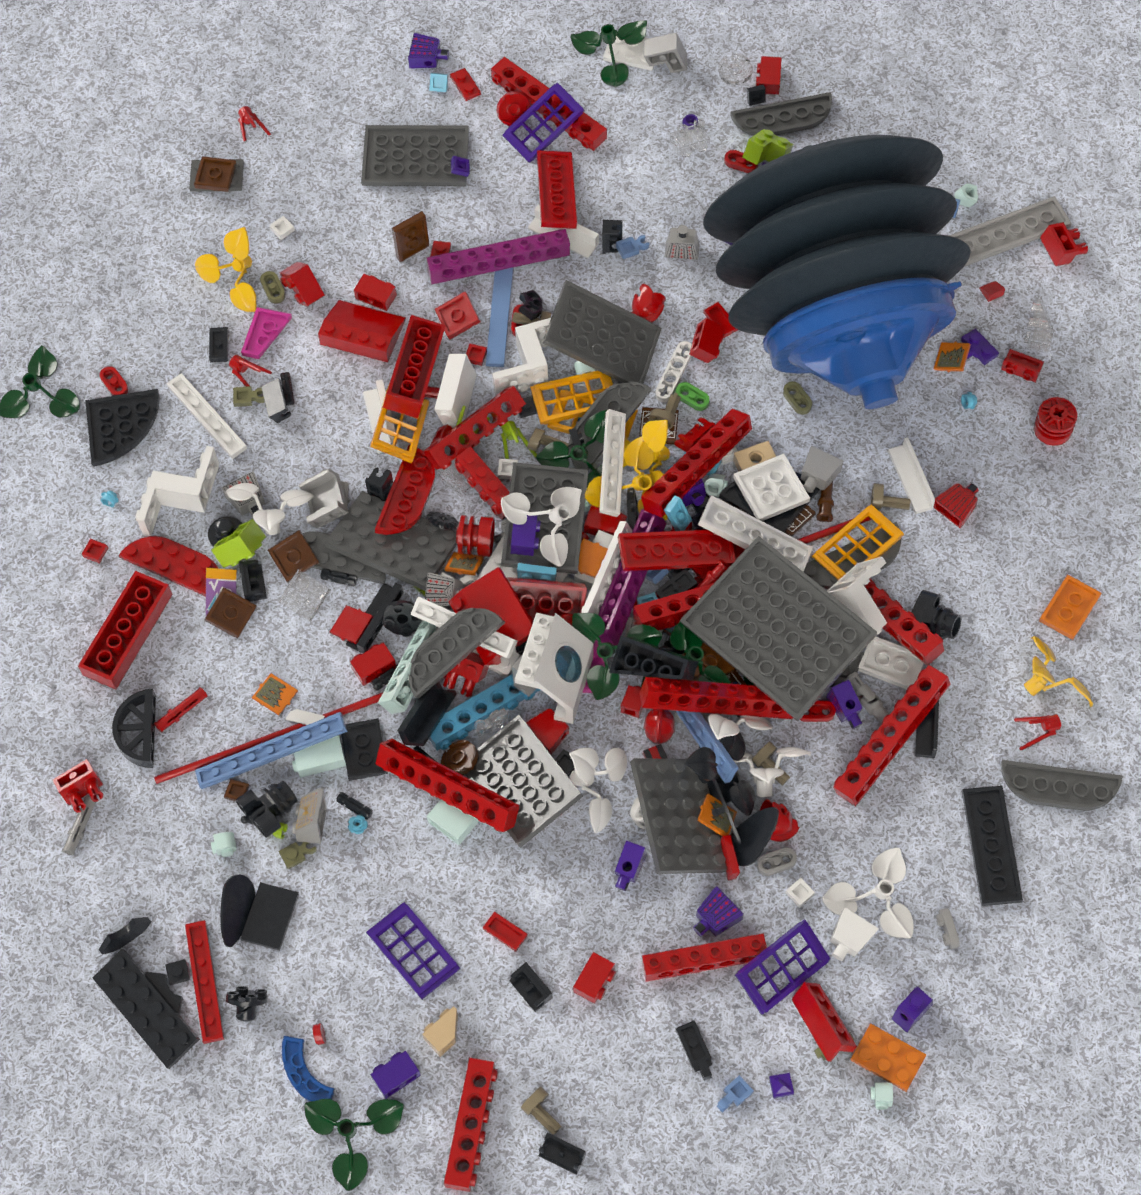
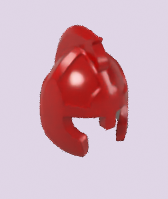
(648, 304)
(659, 726)
(786, 825)

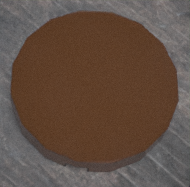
(460, 757)

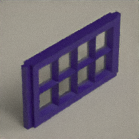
(566, 100)
(436, 979)
(750, 987)

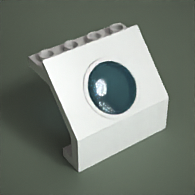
(556, 663)

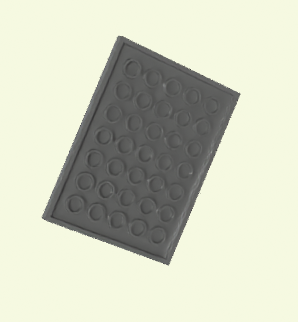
(778, 628)

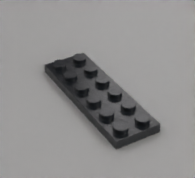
(992, 846)
(146, 1008)

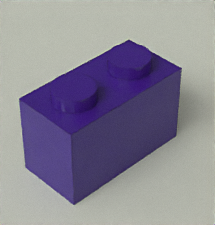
(524, 537)
(395, 1074)

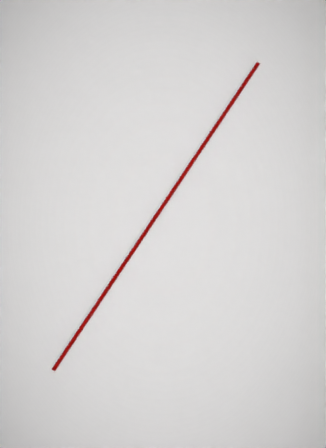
(374, 699)

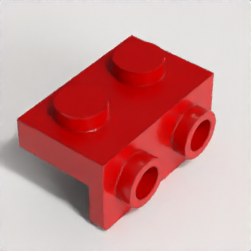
(1022, 365)

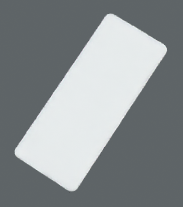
(303, 717)

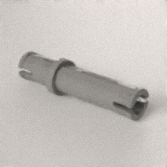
(70, 845)

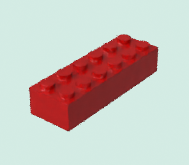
(414, 366)
(125, 630)

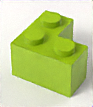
(766, 147)
(239, 545)

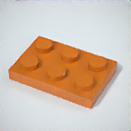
(1070, 607)
(888, 1057)

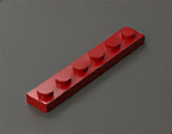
(204, 982)

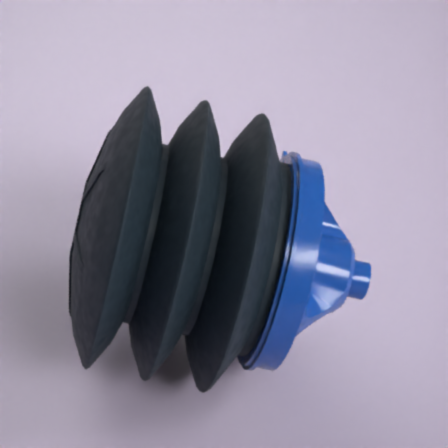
(842, 259)

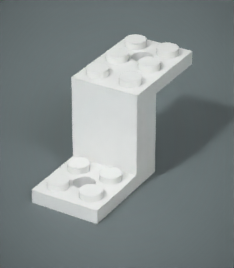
(534, 368)
(177, 491)
(853, 594)

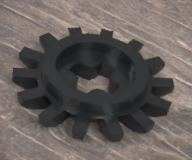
(442, 521)

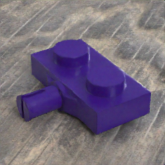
(980, 347)

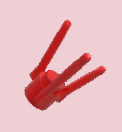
(248, 117)
(240, 364)
(1050, 723)

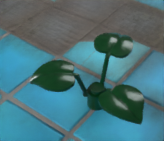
(587, 42)
(41, 364)
(557, 452)
(592, 626)
(684, 639)
(323, 1116)

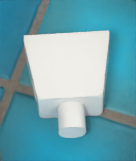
(851, 934)

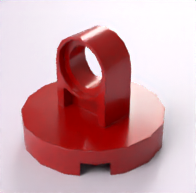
(511, 107)

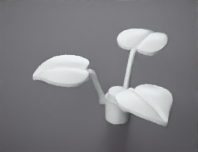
(566, 504)
(268, 519)
(722, 727)
(585, 762)
(767, 776)
(892, 869)

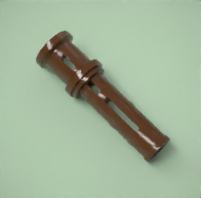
(825, 505)

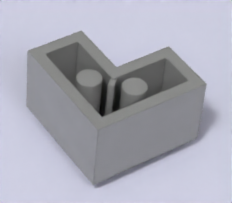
(666, 50)

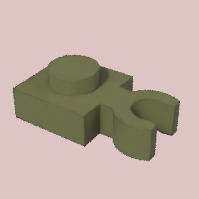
(245, 396)
(294, 854)

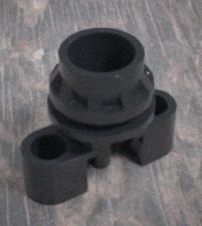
(937, 617)
(263, 810)

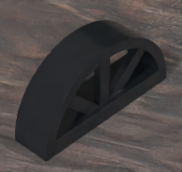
(147, 697)

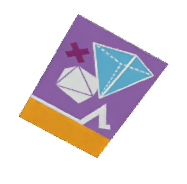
(215, 581)

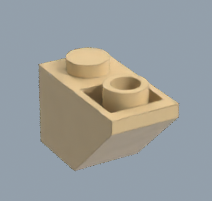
(443, 1032)

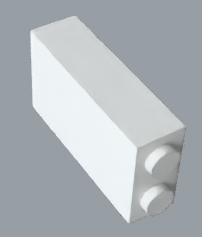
(455, 389)

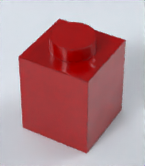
(631, 702)

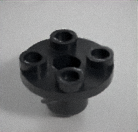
(222, 528)
(398, 618)
(246, 1002)

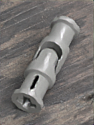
(867, 698)

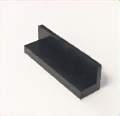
(383, 598)
(425, 715)
(927, 733)

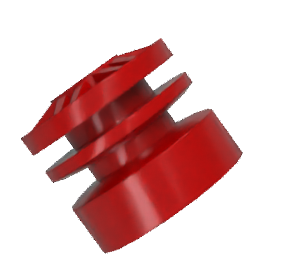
(1055, 421)
(475, 535)

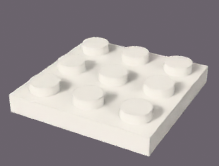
(771, 487)

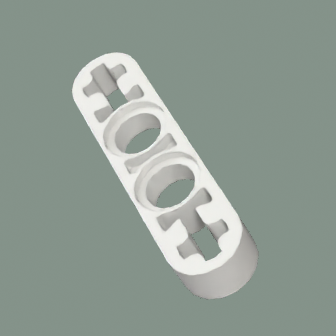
(672, 371)

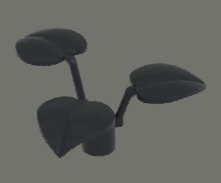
(703, 764)

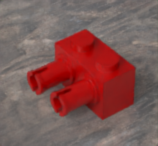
(1061, 245)
(470, 668)
(78, 783)

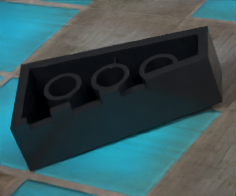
(648, 660)

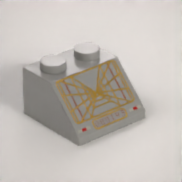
(311, 817)

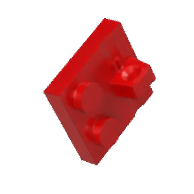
(457, 315)

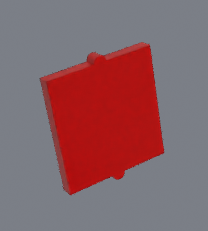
(351, 624)

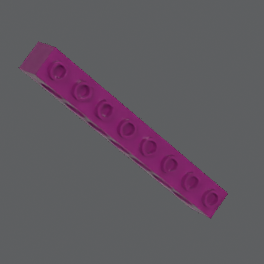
(498, 256)
(626, 586)

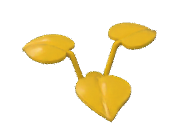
(235, 243)
(655, 435)
(636, 455)
(1042, 674)

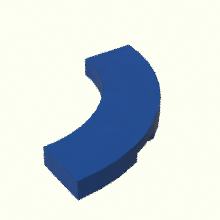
(298, 1073)

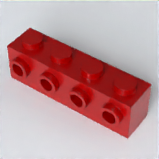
(482, 479)

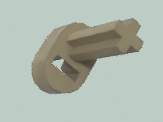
(521, 319)
(668, 413)
(539, 437)
(880, 501)
(763, 759)
(533, 1107)

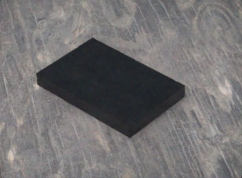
(361, 749)
(269, 916)

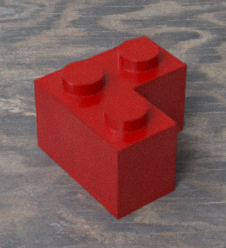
(303, 282)

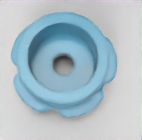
(970, 399)
(109, 496)
(357, 829)

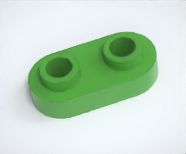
(693, 396)

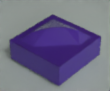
(460, 166)
(781, 1085)

